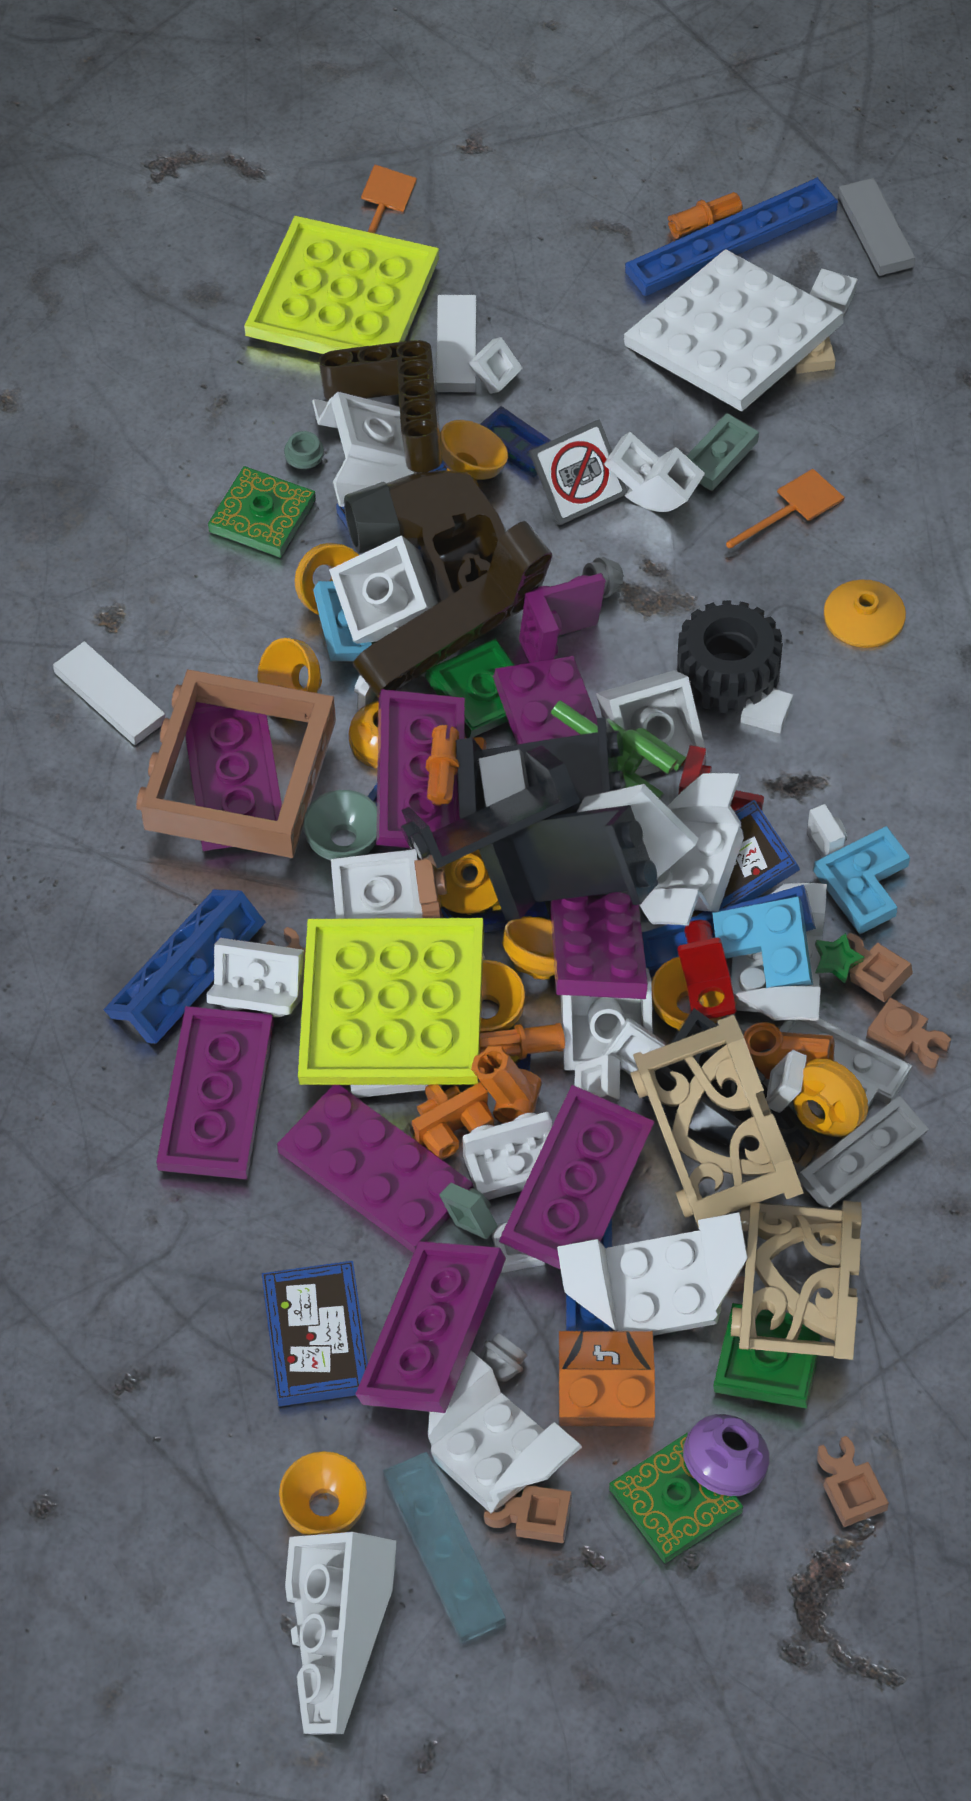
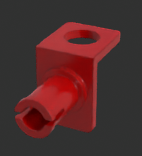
(706, 969)

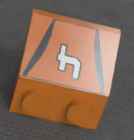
(606, 1378)

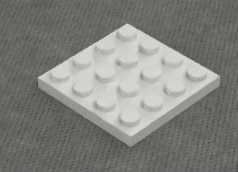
(733, 329)

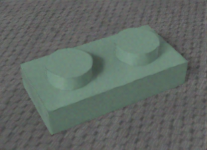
(723, 449)

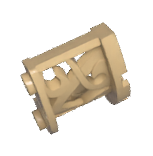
(728, 1063)
(829, 1317)

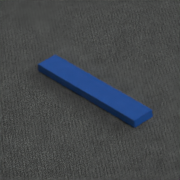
(735, 233)

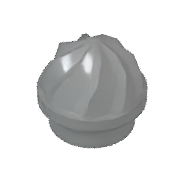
(611, 571)
(503, 1357)

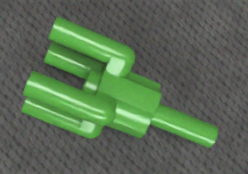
(636, 746)

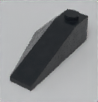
(722, 1123)

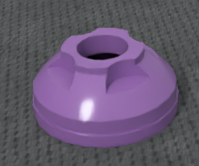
(719, 1466)

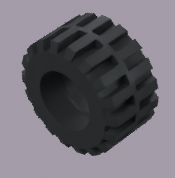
(736, 631)

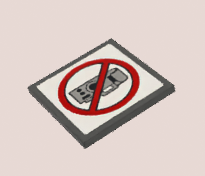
(575, 472)

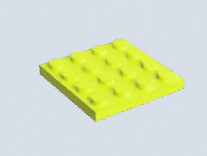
(340, 288)
(391, 1001)

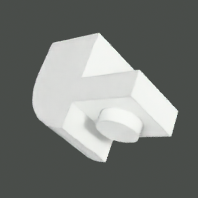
(652, 480)

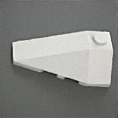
(340, 1602)

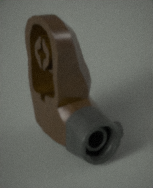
(438, 514)

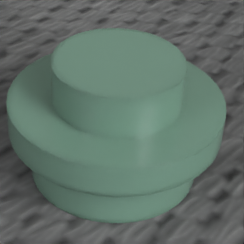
(304, 450)

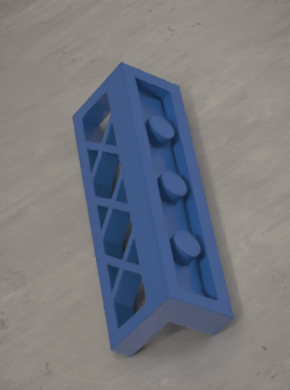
(183, 964)

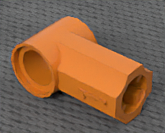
(768, 1036)
(512, 1088)

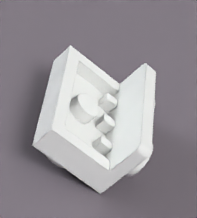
(256, 977)
(504, 1154)

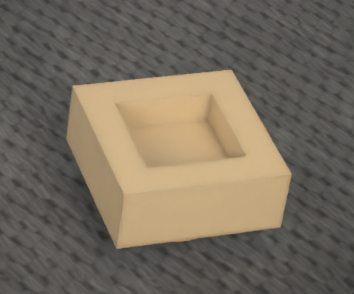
(818, 359)

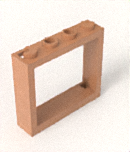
(226, 827)

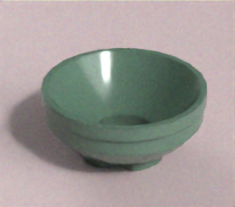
(338, 812)

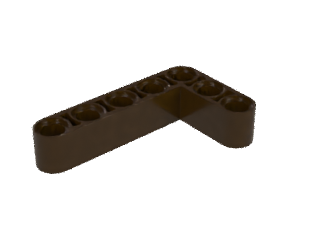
(390, 370)
(463, 617)

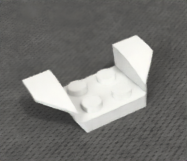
(369, 440)
(704, 871)
(782, 1001)
(659, 1281)
(491, 1442)

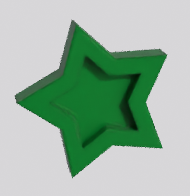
(837, 957)

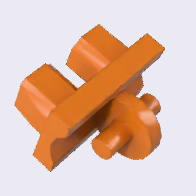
(448, 1112)

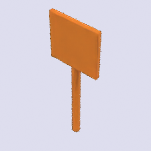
(387, 190)
(807, 494)

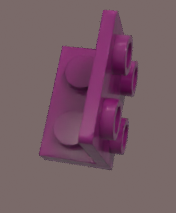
(559, 611)

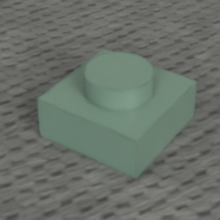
(469, 1210)

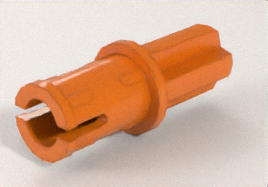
(704, 214)
(442, 765)
(525, 1041)

